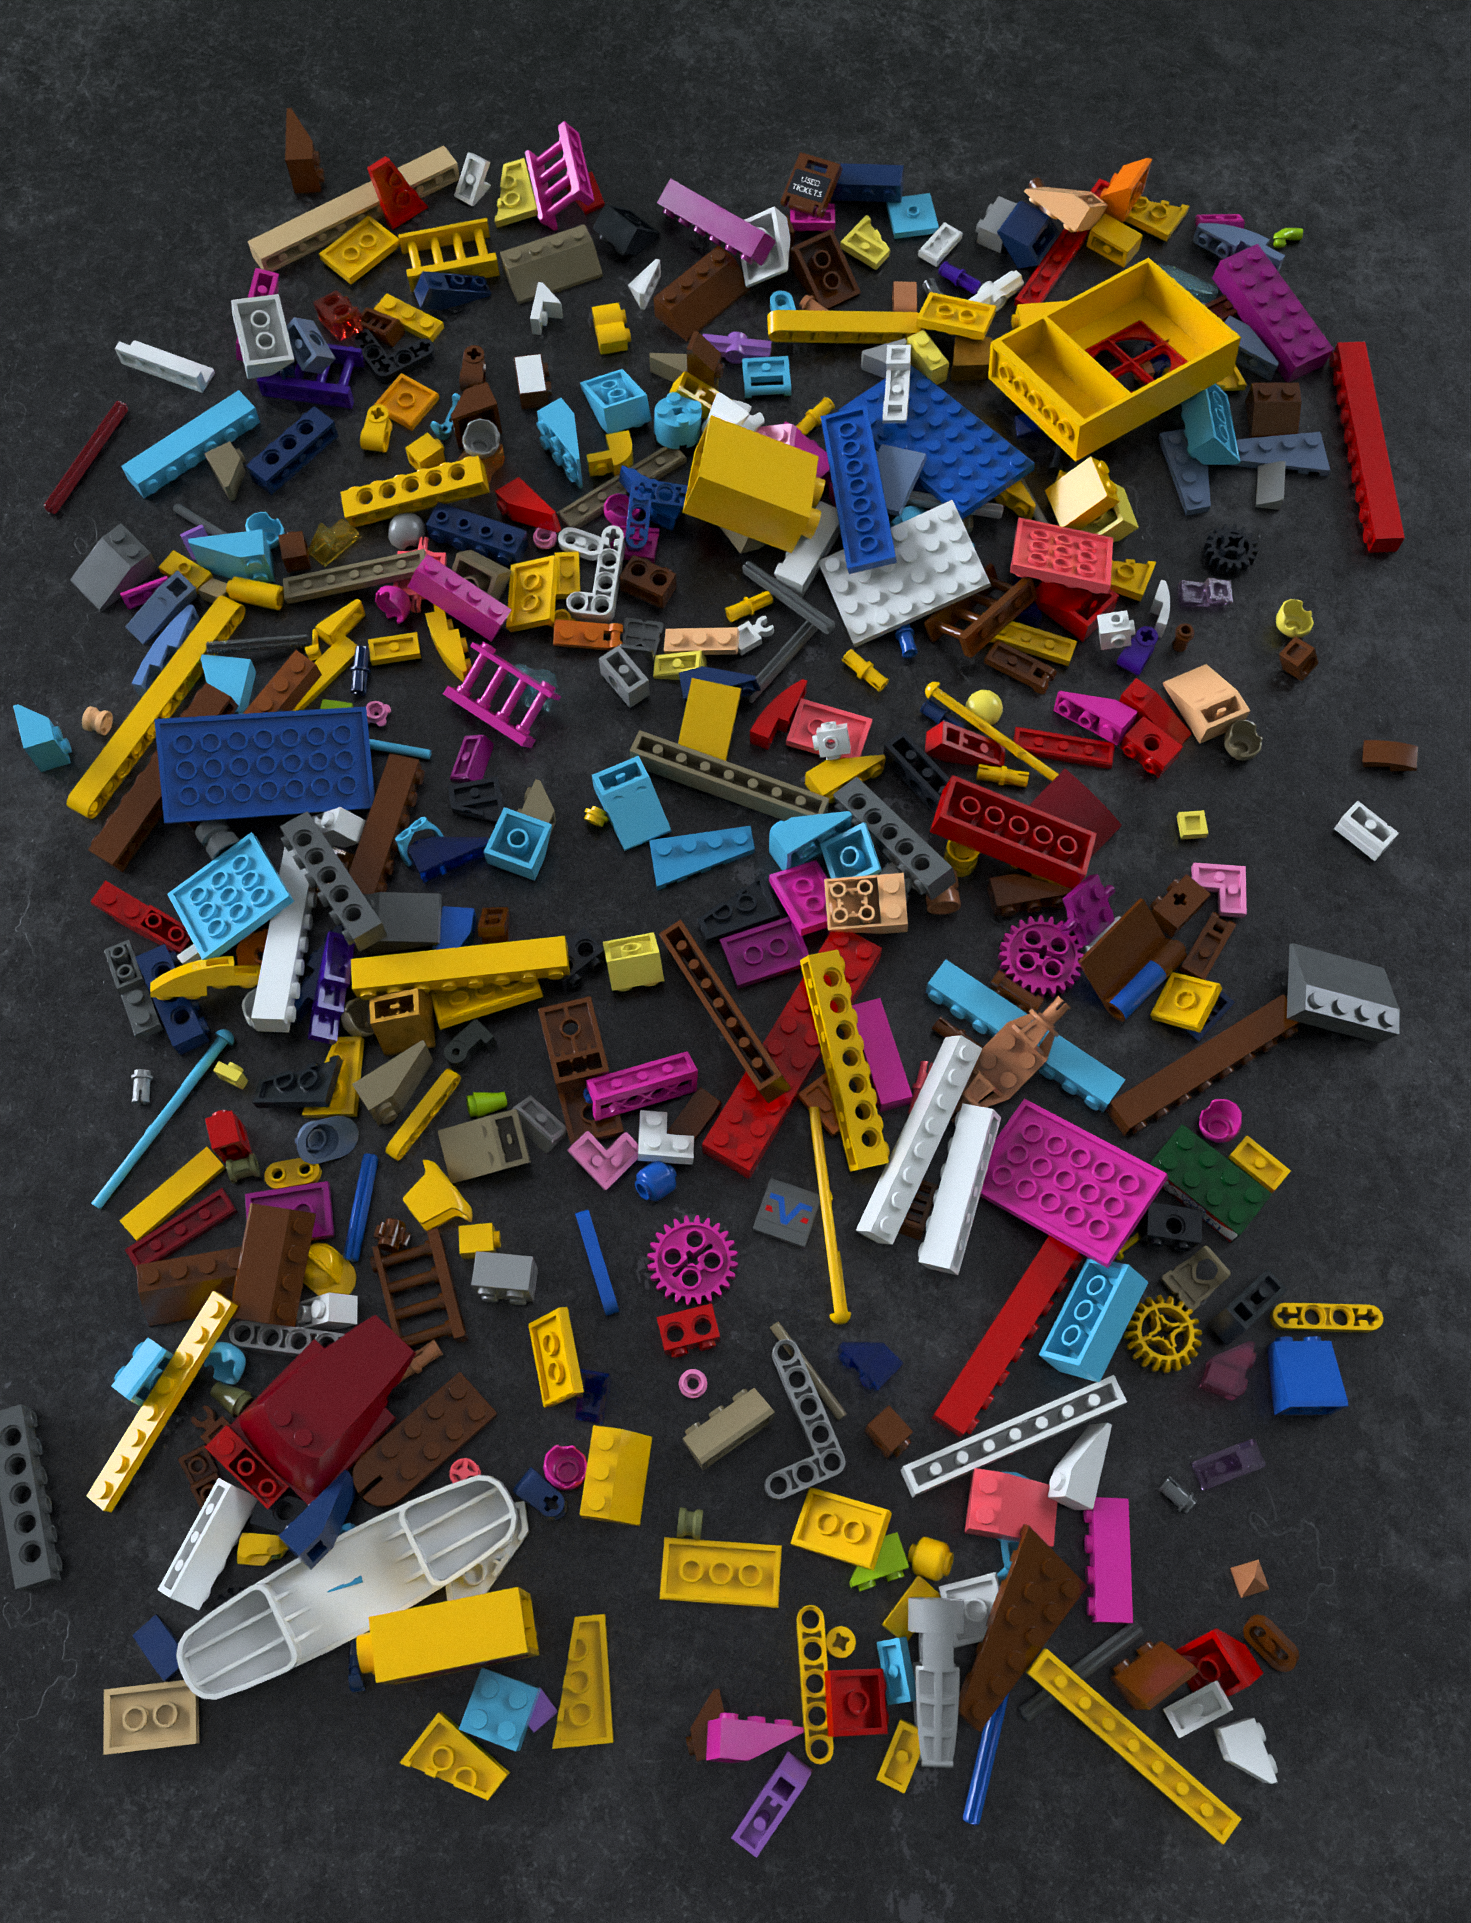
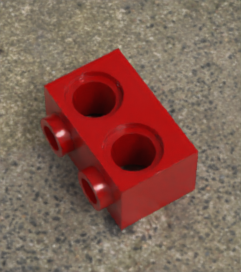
(686, 1322)

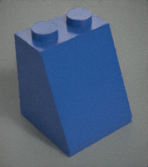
(1305, 1377)

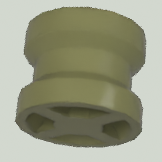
(690, 1523)

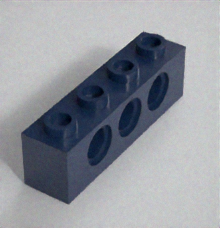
(292, 450)
(182, 1036)

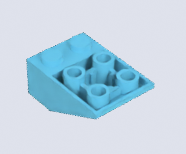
(560, 437)
(631, 803)

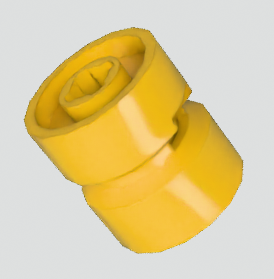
(961, 858)

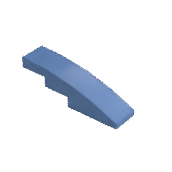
(165, 648)

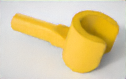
(313, 651)

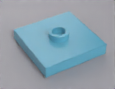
(912, 216)

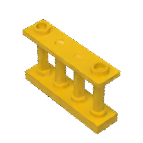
(453, 234)

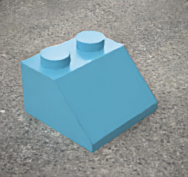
(42, 739)
(518, 843)
(851, 854)
(142, 1371)

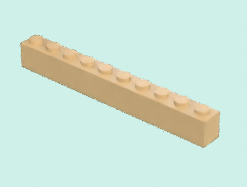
(336, 217)

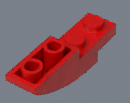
(141, 918)

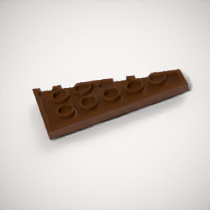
(1022, 1619)

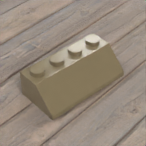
(555, 260)

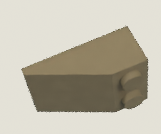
(393, 1083)

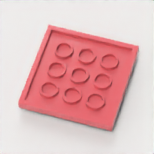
(1062, 556)

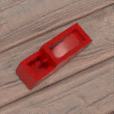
(777, 715)

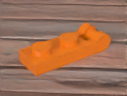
(586, 634)

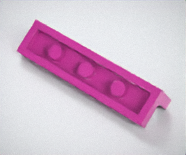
(642, 1081)

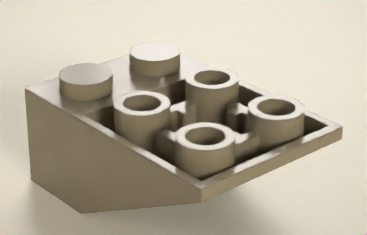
(484, 1146)

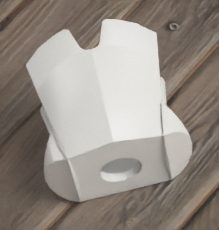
(734, 412)

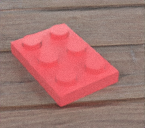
(811, 716)

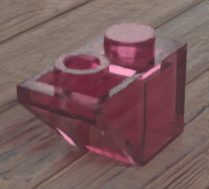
(1227, 1371)

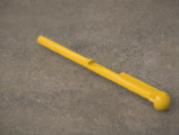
(932, 689)
(840, 1313)

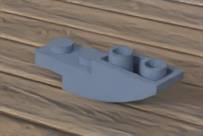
(1229, 240)

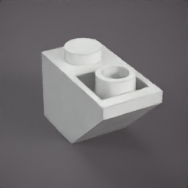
(340, 827)
(327, 1312)
(1244, 1748)

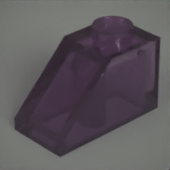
(1228, 1464)

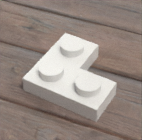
(657, 1145)

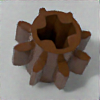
(391, 1235)

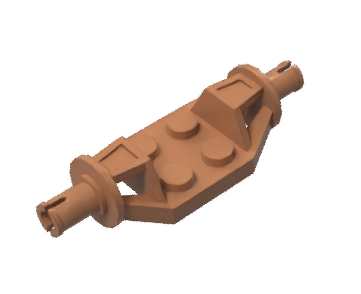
(1012, 1057)

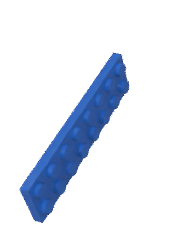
(858, 490)

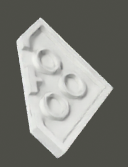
(484, 1574)

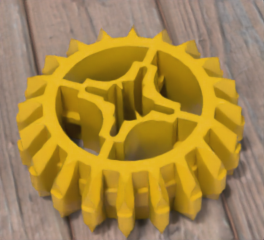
(1157, 1323)

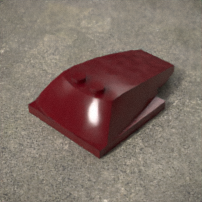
(327, 1407)

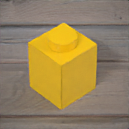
(425, 452)
(478, 1238)

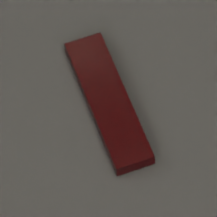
(182, 1229)

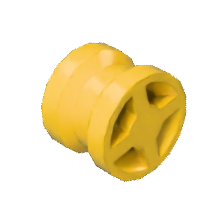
(836, 1643)

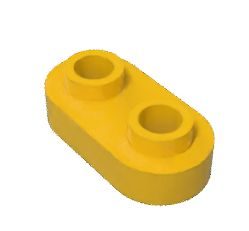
(291, 1173)

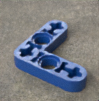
(644, 503)

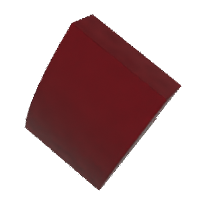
(1078, 805)

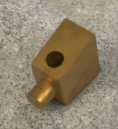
(970, 359)

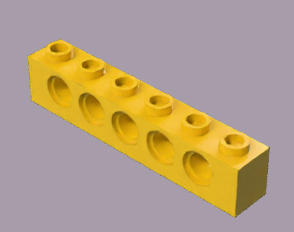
(425, 497)

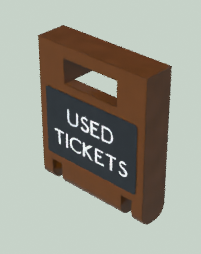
(811, 188)

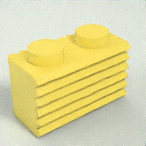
(927, 357)

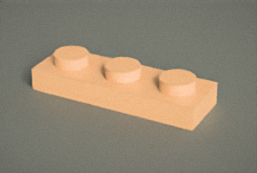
(709, 640)

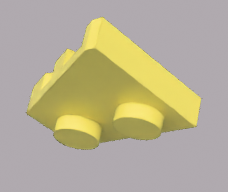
(866, 244)

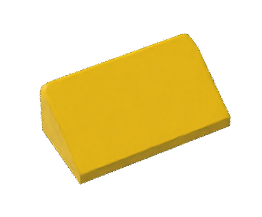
(898, 1618)

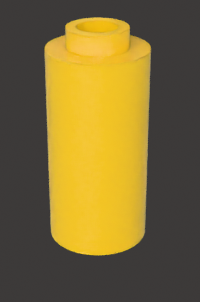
(255, 593)

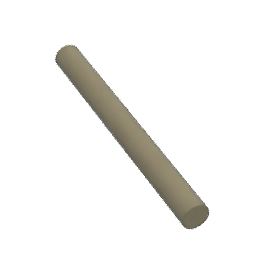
(820, 1386)

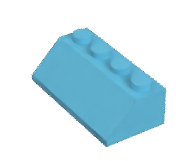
(1210, 427)

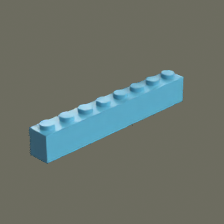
(990, 1012)

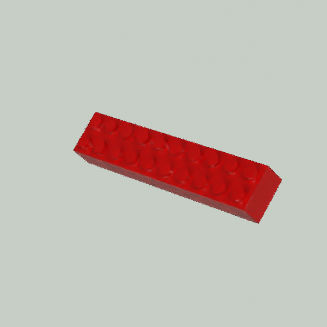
(747, 1120)

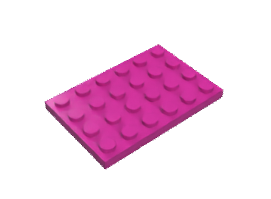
(1069, 1182)

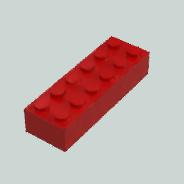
(1013, 832)

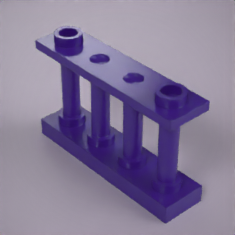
(317, 391)

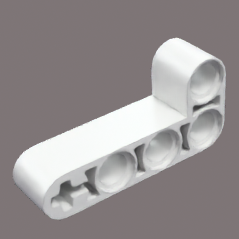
(603, 575)

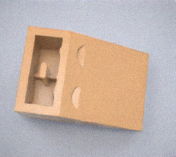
(1073, 207)
(1206, 702)
(867, 904)

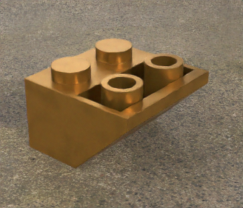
(402, 1020)

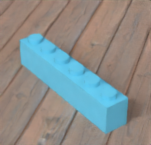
(189, 443)

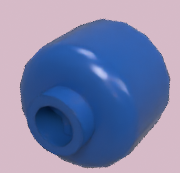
(655, 1181)

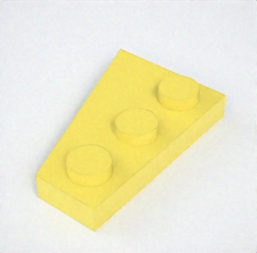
(516, 196)

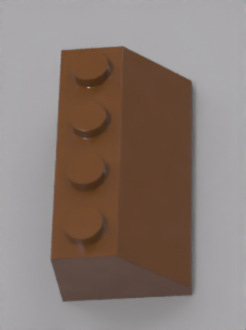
(701, 293)
(272, 1264)
(181, 1286)

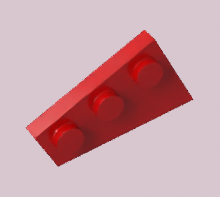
(394, 193)

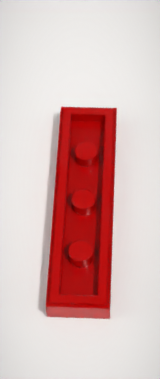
(1065, 747)

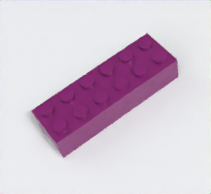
(1272, 312)

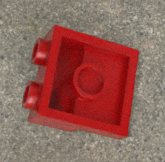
(856, 1702)

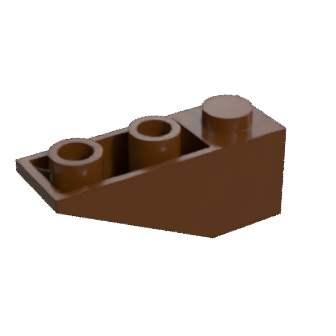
(1021, 893)

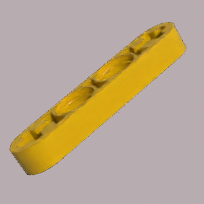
(423, 1114)
(1326, 1321)

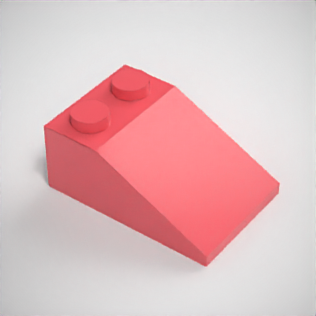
(1005, 1502)

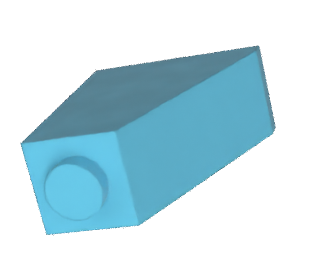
(230, 676)

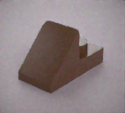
(494, 925)

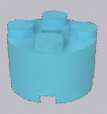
(677, 421)

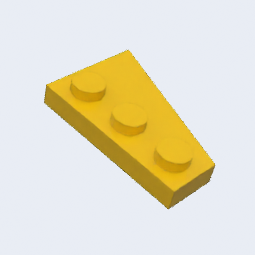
(1156, 218)
(1131, 578)
(456, 1758)

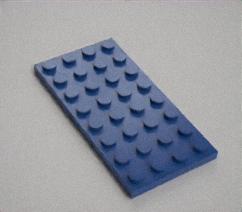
(963, 453)
(264, 764)

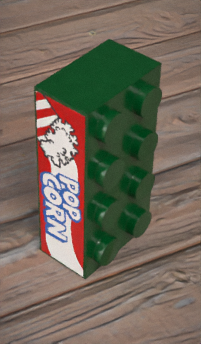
(1209, 1183)

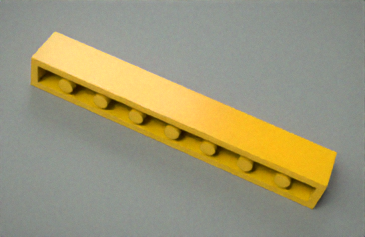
(461, 967)

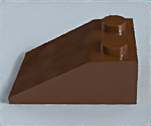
(301, 157)
(823, 270)
(1151, 1675)

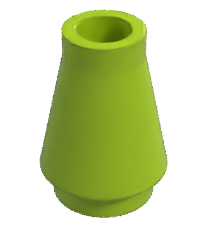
(484, 1103)

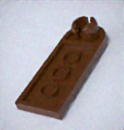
(422, 1442)

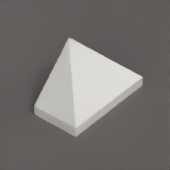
(645, 283)

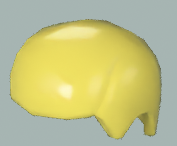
(1293, 619)
(985, 705)

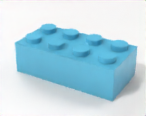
(1093, 1319)

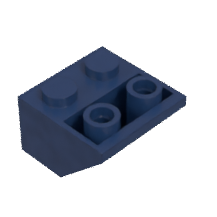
(1027, 235)

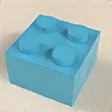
(500, 1709)

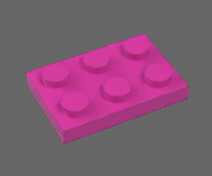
(802, 896)

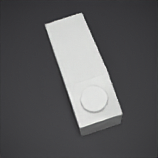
(1079, 1471)

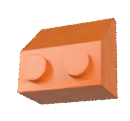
(1126, 189)

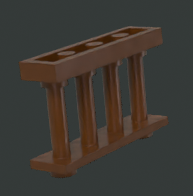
(991, 622)
(439, 1273)

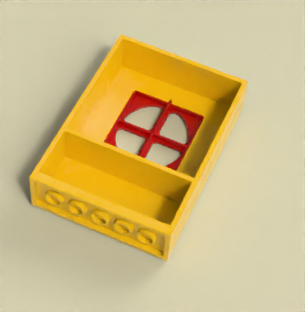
(1080, 405)

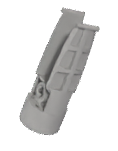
(936, 1676)

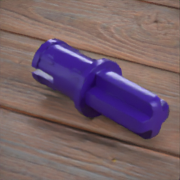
(959, 277)

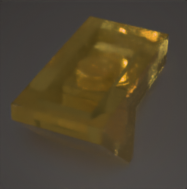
(332, 541)

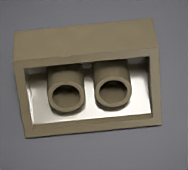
(728, 1427)

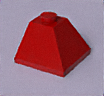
(1220, 1659)

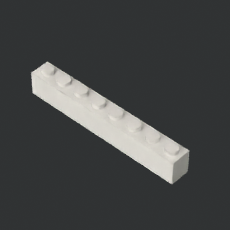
(284, 952)
(919, 1140)
(1013, 1436)

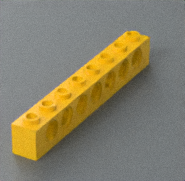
(838, 1073)

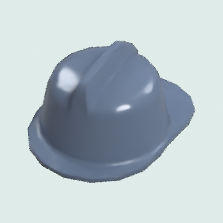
(326, 1139)

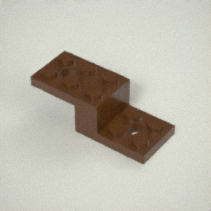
(573, 1062)

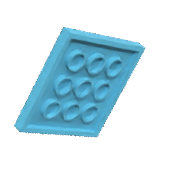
(230, 897)

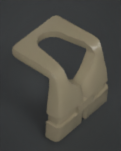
(1186, 1285)

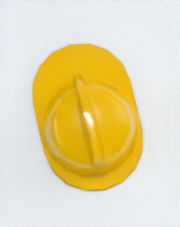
(328, 1271)

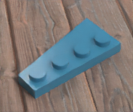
(694, 853)

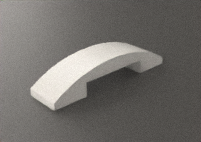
(897, 384)

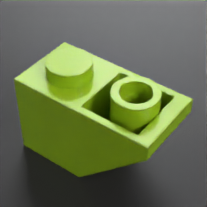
(889, 1564)

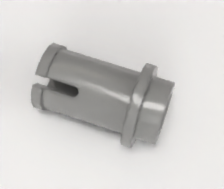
(141, 1085)

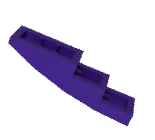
(331, 989)

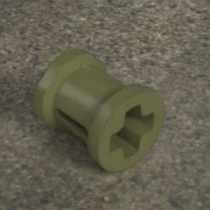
(243, 1168)

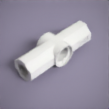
(1000, 290)

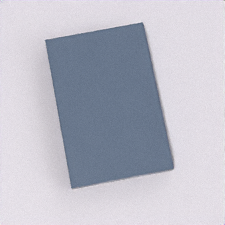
(899, 475)

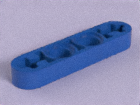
(597, 1262)

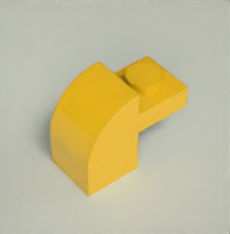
(618, 453)

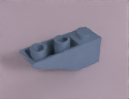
(162, 607)

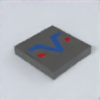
(787, 1213)

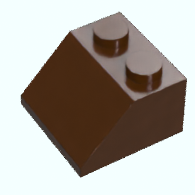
(474, 404)
(1273, 409)

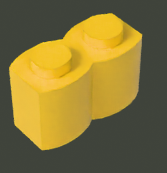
(610, 328)

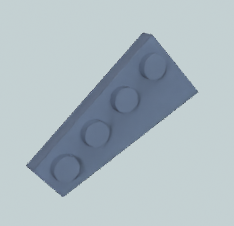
(1299, 451)
(1188, 474)

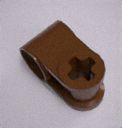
(473, 368)

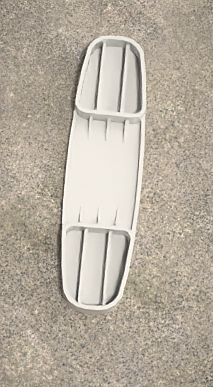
(400, 1560)

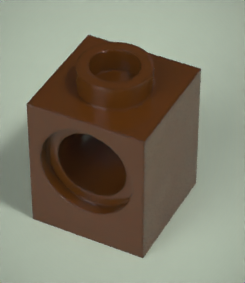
(294, 551)
(1298, 658)

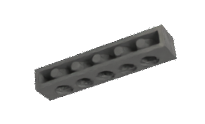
(887, 825)
(368, 927)
(16, 1514)

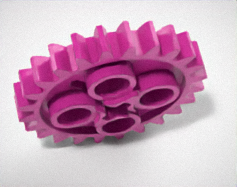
(1046, 936)
(708, 1279)

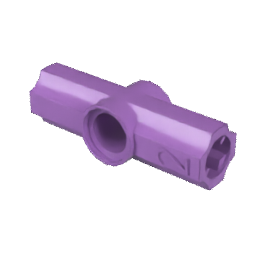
(739, 346)

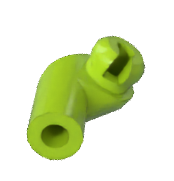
(1287, 234)

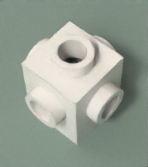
(1115, 630)
(838, 733)

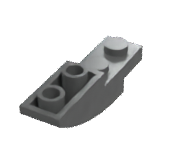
(133, 990)

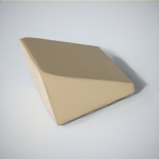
(212, 590)

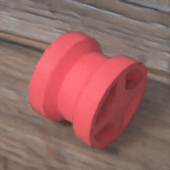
(463, 1469)

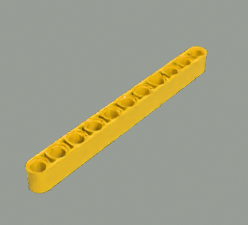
(157, 703)

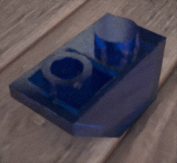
(871, 1360)

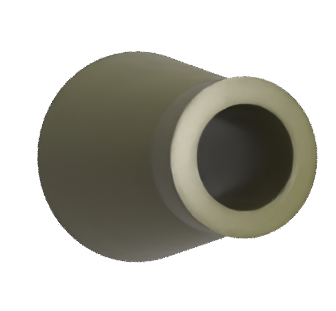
(231, 1398)

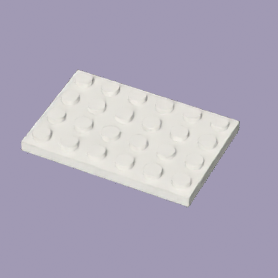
(931, 572)

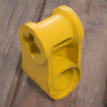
(376, 429)

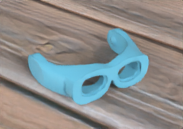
(437, 428)
(405, 836)

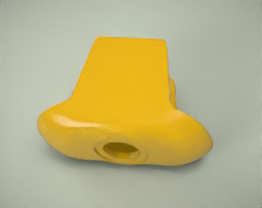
(435, 1199)

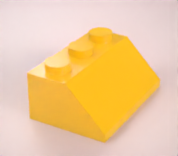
(616, 1476)

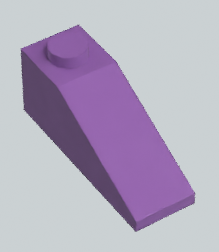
(772, 1804)

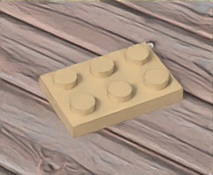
(150, 1717)

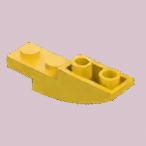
(449, 643)
(194, 977)

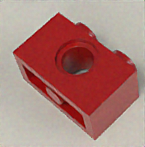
(1145, 735)
(228, 1136)

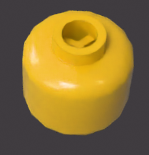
(931, 1558)

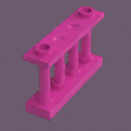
(576, 176)
(482, 706)

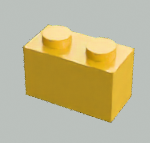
(1114, 240)

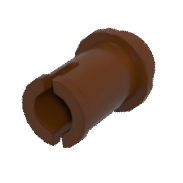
(1183, 634)

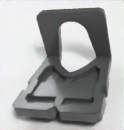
(643, 634)

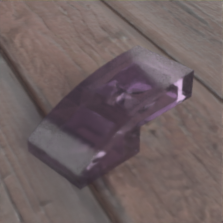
(1207, 594)

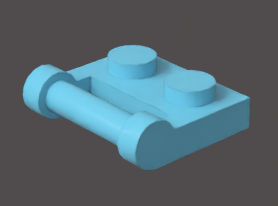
(766, 370)

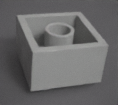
(504, 1277)

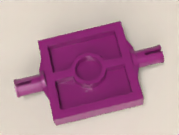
(1088, 909)

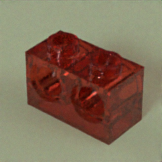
(338, 315)

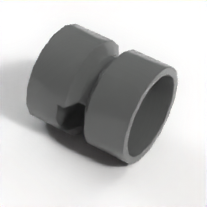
(216, 837)

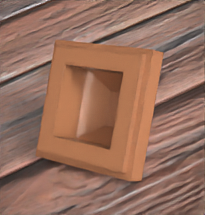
(1249, 1578)

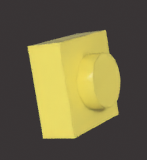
(1192, 824)
(231, 1073)

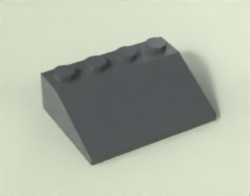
(1341, 995)

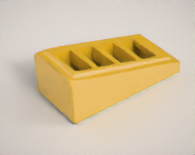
(340, 622)

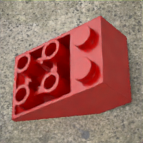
(1074, 607)

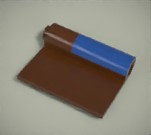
(1131, 961)

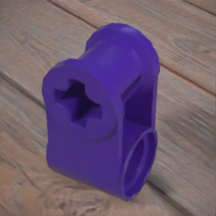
(1136, 656)

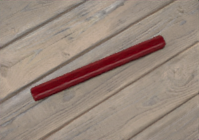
(85, 457)

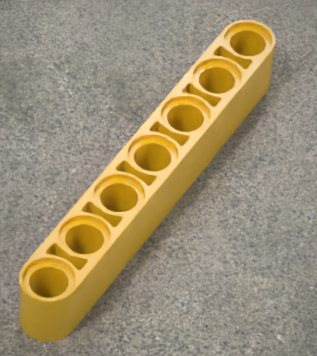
(841, 326)

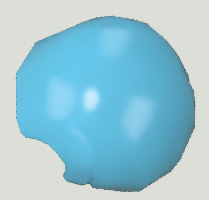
(270, 527)
(227, 1362)

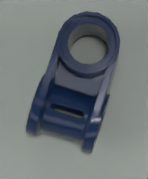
(538, 1492)

